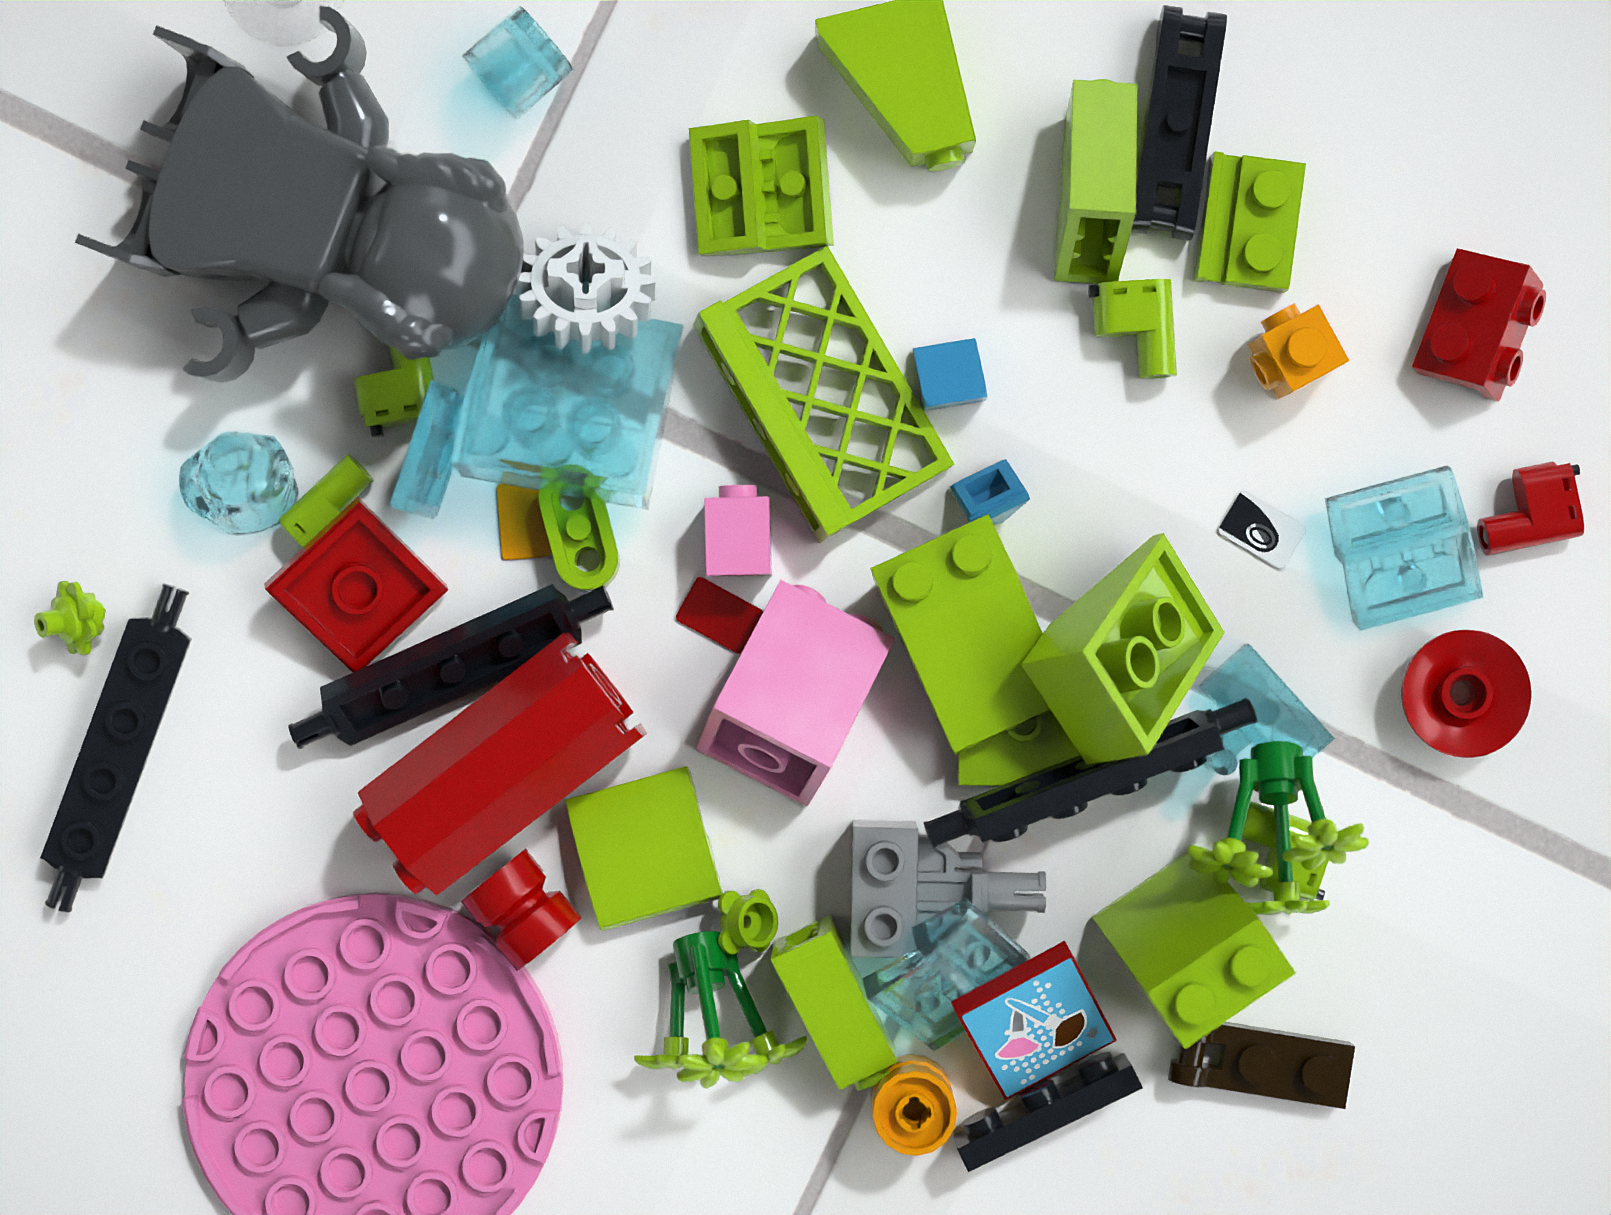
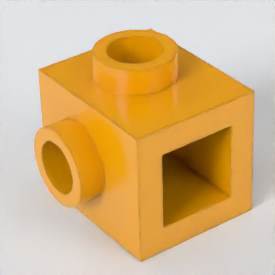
(1295, 350)

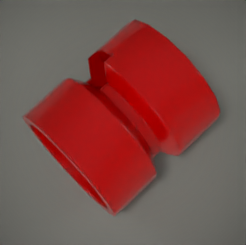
(521, 910)

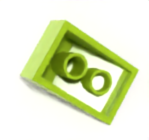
(965, 631)
(1125, 654)

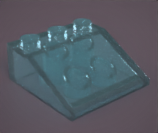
(567, 415)

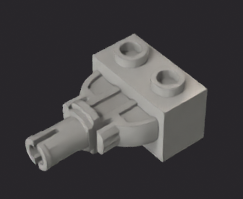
(906, 881)

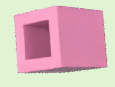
(738, 532)

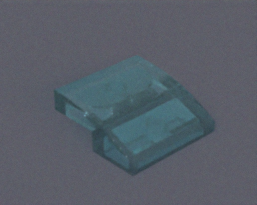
(1404, 547)
(952, 956)

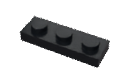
(1045, 1109)

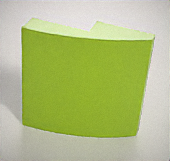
(761, 186)
(644, 848)

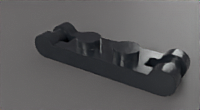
(1178, 120)

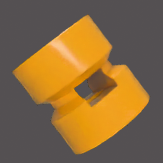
(914, 1106)

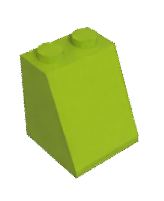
(1193, 948)

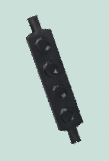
(446, 666)
(116, 747)
(1069, 785)

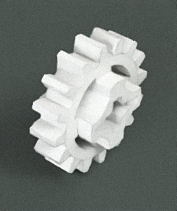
(617, 294)

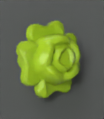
(73, 618)

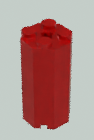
(497, 766)

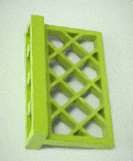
(774, 419)

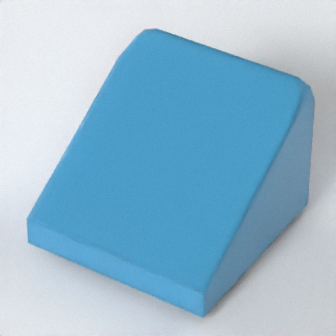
(950, 374)

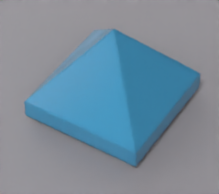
(991, 492)

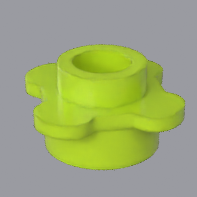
(759, 925)

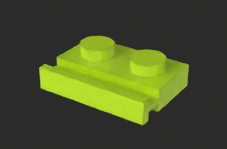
(1250, 222)

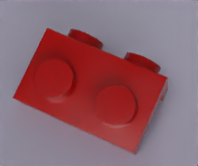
(1481, 323)

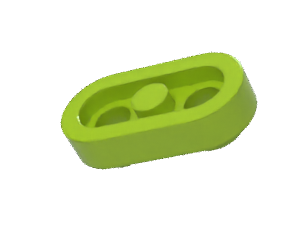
(576, 532)

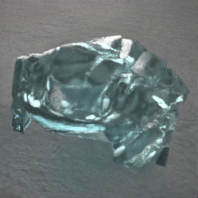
(239, 482)

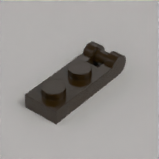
(1269, 1065)

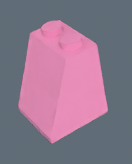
(795, 692)

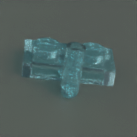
(1277, 708)

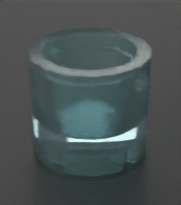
(517, 62)

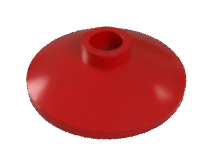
(1496, 701)

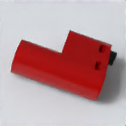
(1546, 510)

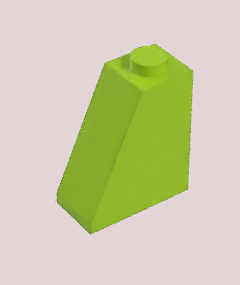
(905, 75)
(1097, 181)
(834, 1004)

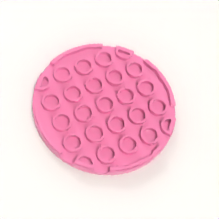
(372, 1067)

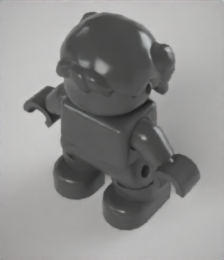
(318, 213)

